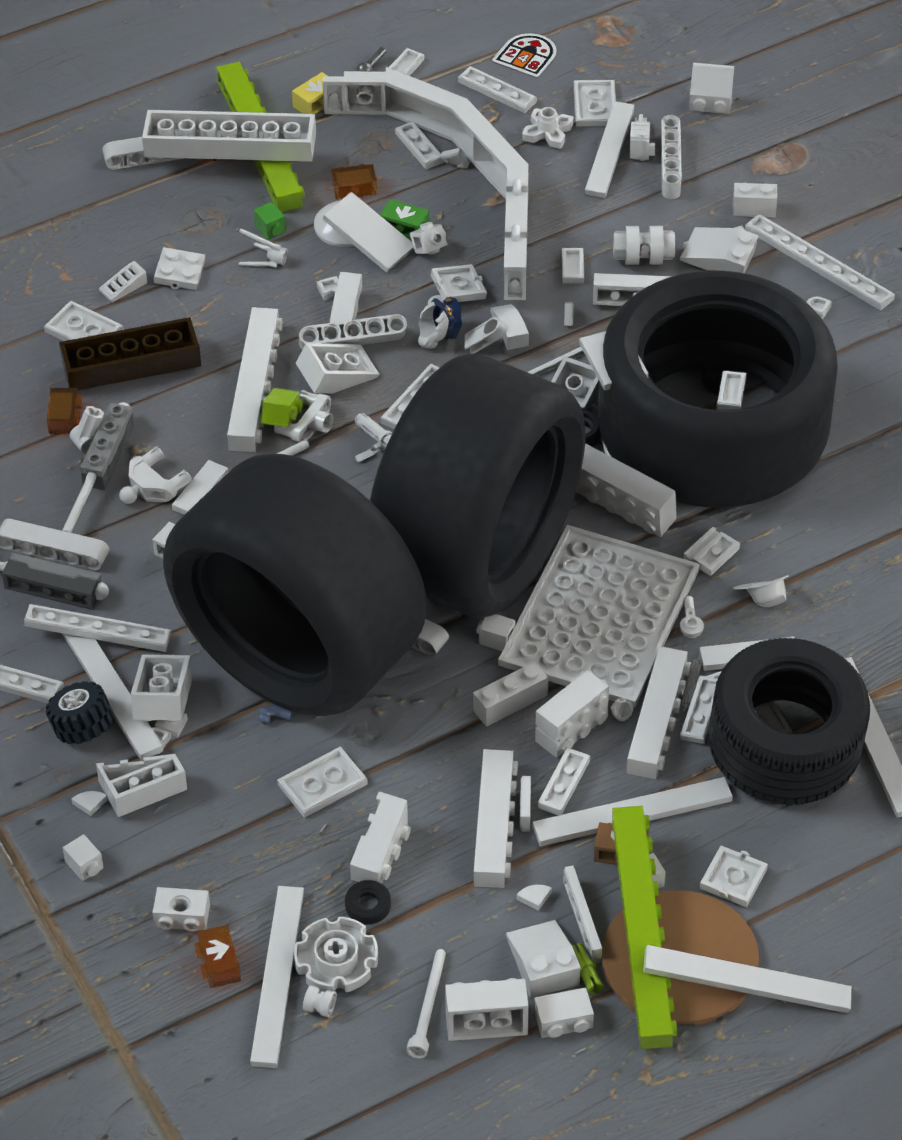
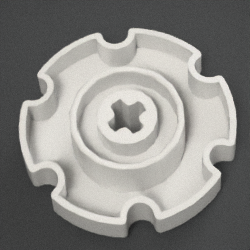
(336, 954)

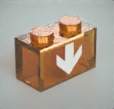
(218, 956)

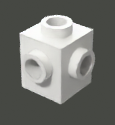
(428, 238)

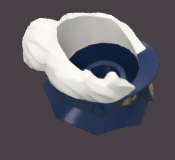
(439, 321)

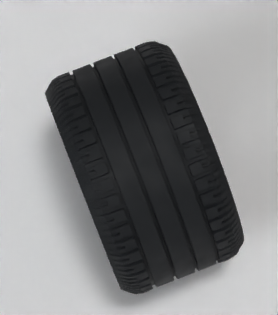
(781, 764)

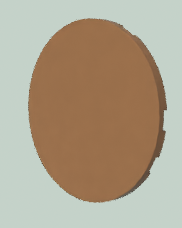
(693, 926)

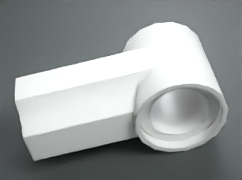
(84, 433)

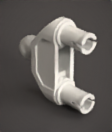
(150, 484)

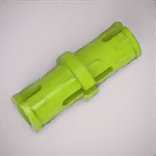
(588, 970)

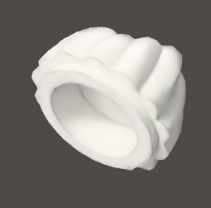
(622, 709)

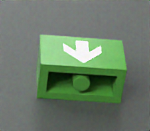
(404, 217)

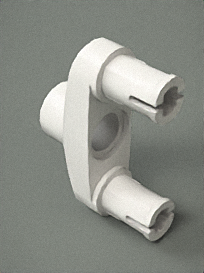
(315, 418)

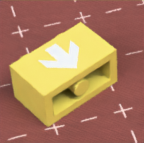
(309, 96)

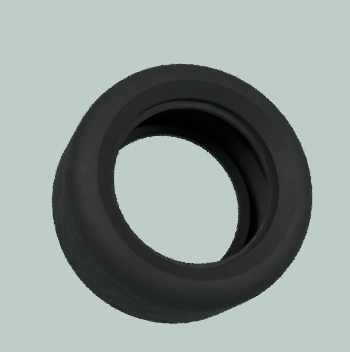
(711, 453)
(481, 480)
(295, 584)

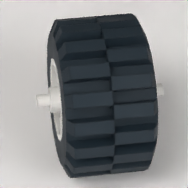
(79, 712)

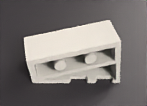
(141, 782)
(382, 841)

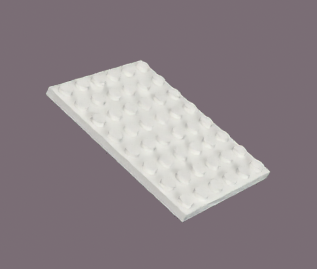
(600, 611)

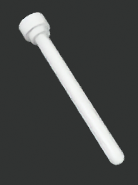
(418, 1045)

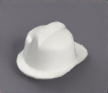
(767, 592)

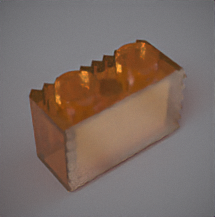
(355, 179)
(63, 410)

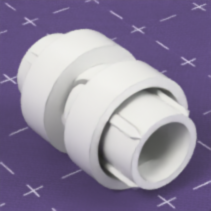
(660, 245)

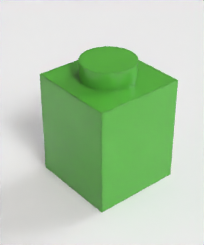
(269, 220)

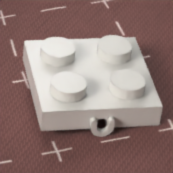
(179, 268)
(459, 282)
(733, 876)

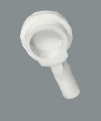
(691, 625)

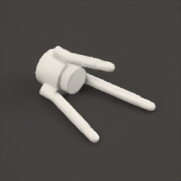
(275, 253)

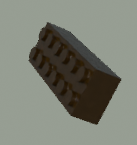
(130, 354)

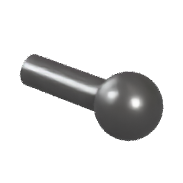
(367, 66)

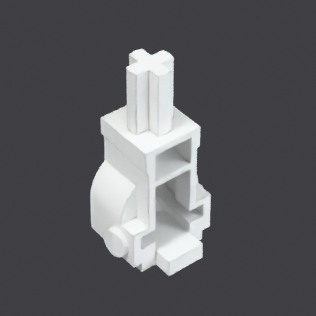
(640, 140)

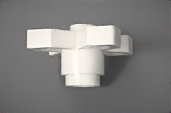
(549, 126)

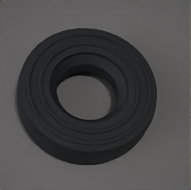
(365, 888)

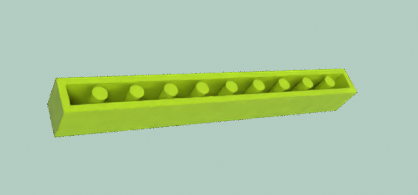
(277, 175)
(642, 926)

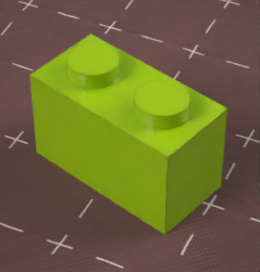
(281, 407)

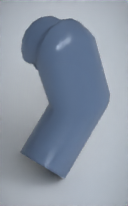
(273, 710)

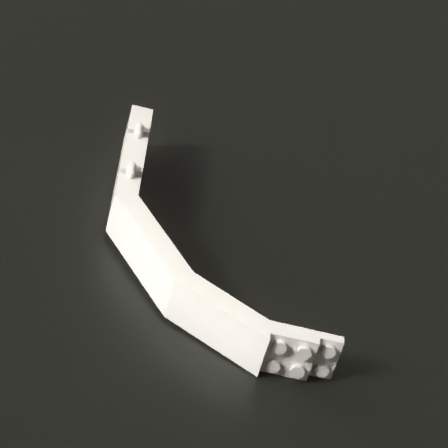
(457, 121)

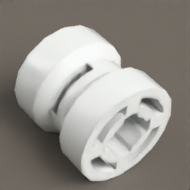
(320, 1001)

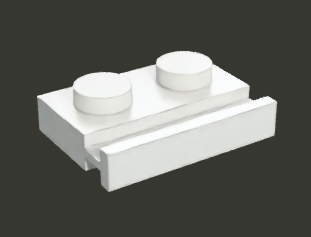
(712, 550)

